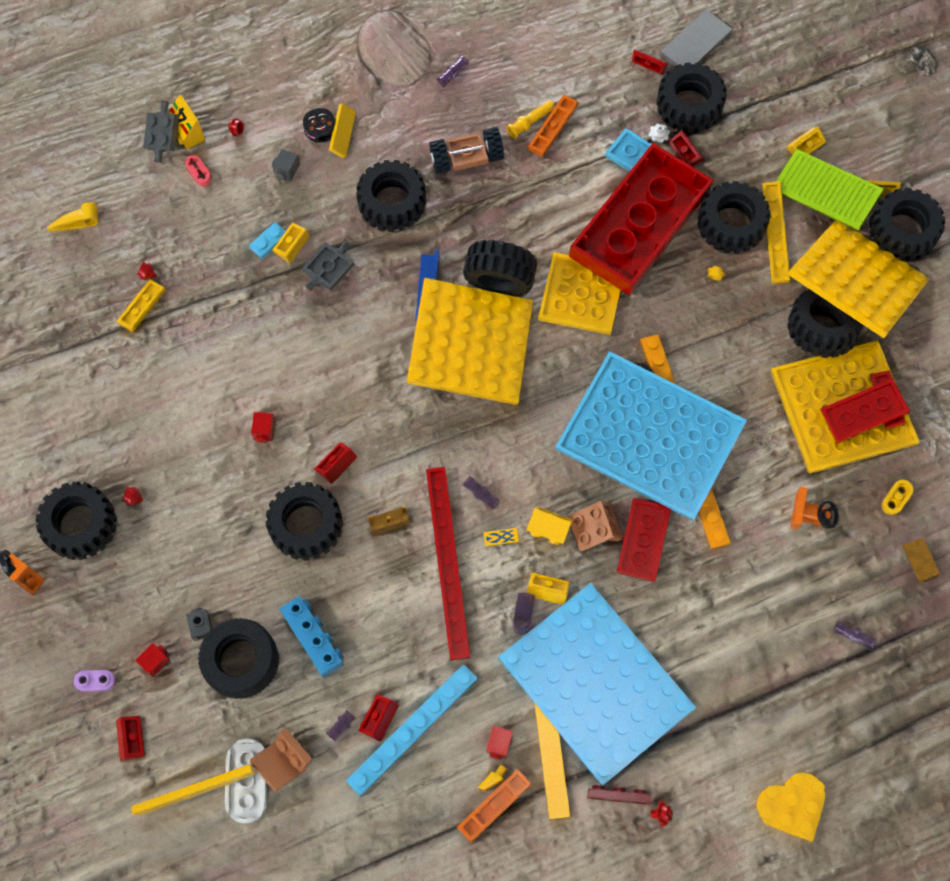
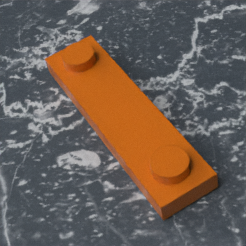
(553, 125)
(494, 805)

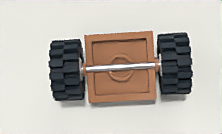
(467, 151)

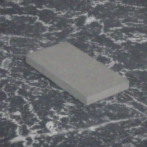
(696, 40)

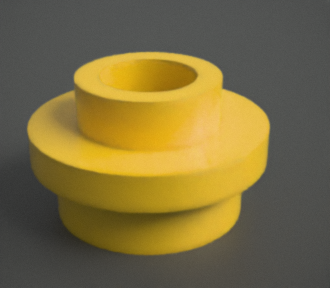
(716, 273)

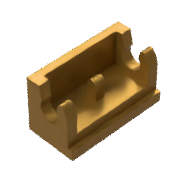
(389, 521)
(921, 560)

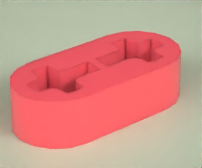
(201, 169)

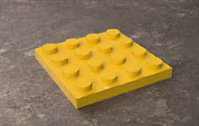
(578, 297)

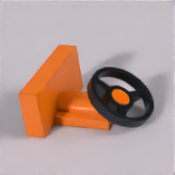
(812, 513)
(23, 575)

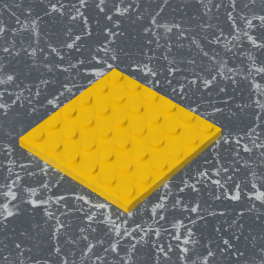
(859, 277)
(470, 341)
(819, 382)

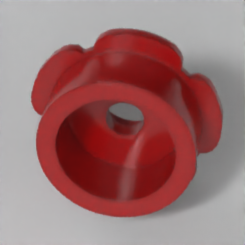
(236, 127)

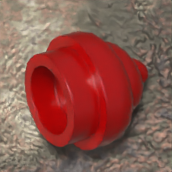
(146, 271)
(132, 496)

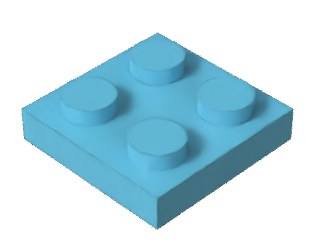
(627, 149)

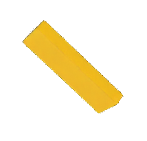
(342, 130)
(141, 305)

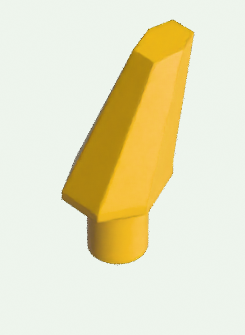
(493, 779)

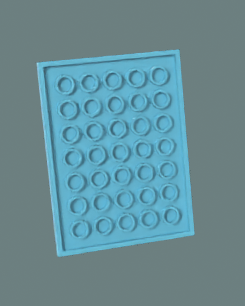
(651, 435)
(596, 684)

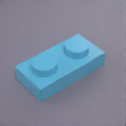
(267, 240)

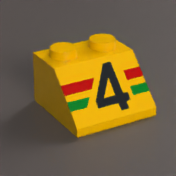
(189, 129)

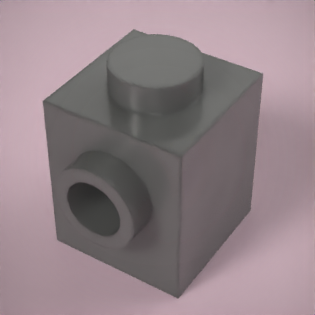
(285, 165)
(199, 623)

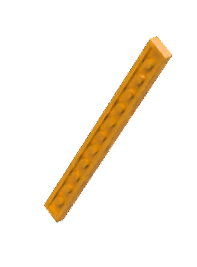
(709, 511)

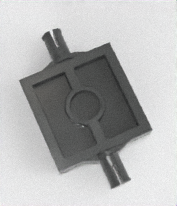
(161, 131)
(328, 266)

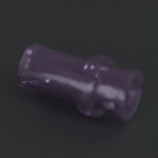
(341, 725)

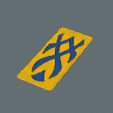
(501, 537)

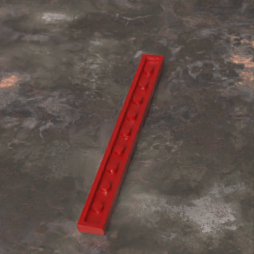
(447, 564)

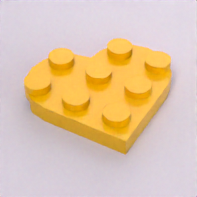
(794, 806)

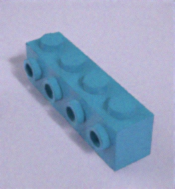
(312, 637)

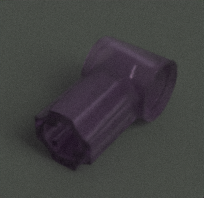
(523, 612)

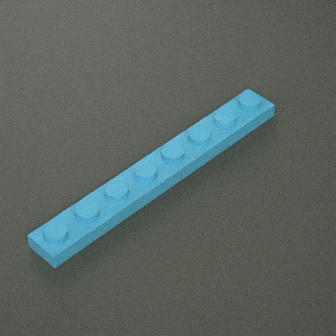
(411, 730)

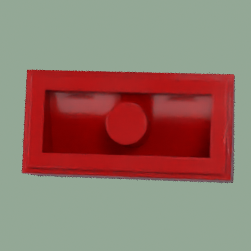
(649, 62)
(686, 149)
(335, 462)
(378, 717)
(130, 737)

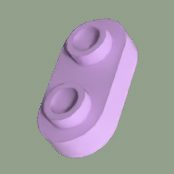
(93, 681)

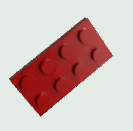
(864, 411)
(643, 540)

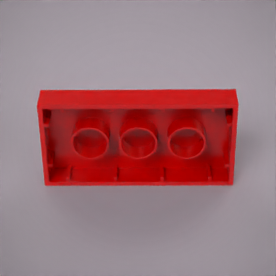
(640, 218)

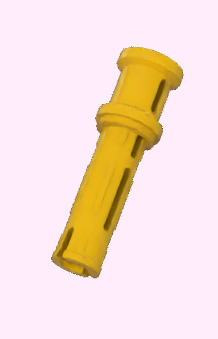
(523, 122)

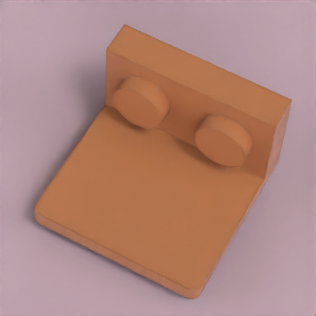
(595, 525)
(281, 761)

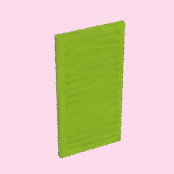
(828, 189)

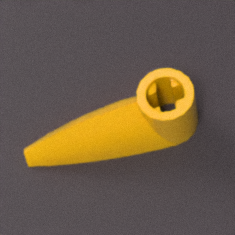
(80, 218)

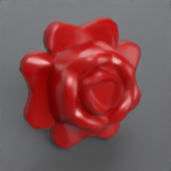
(662, 813)

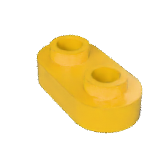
(896, 498)

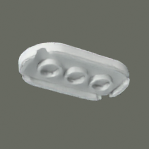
(246, 798)

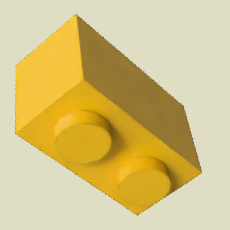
(549, 525)

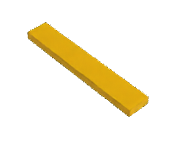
(776, 234)
(552, 767)
(193, 790)

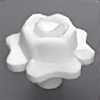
(659, 133)

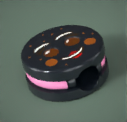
(319, 125)

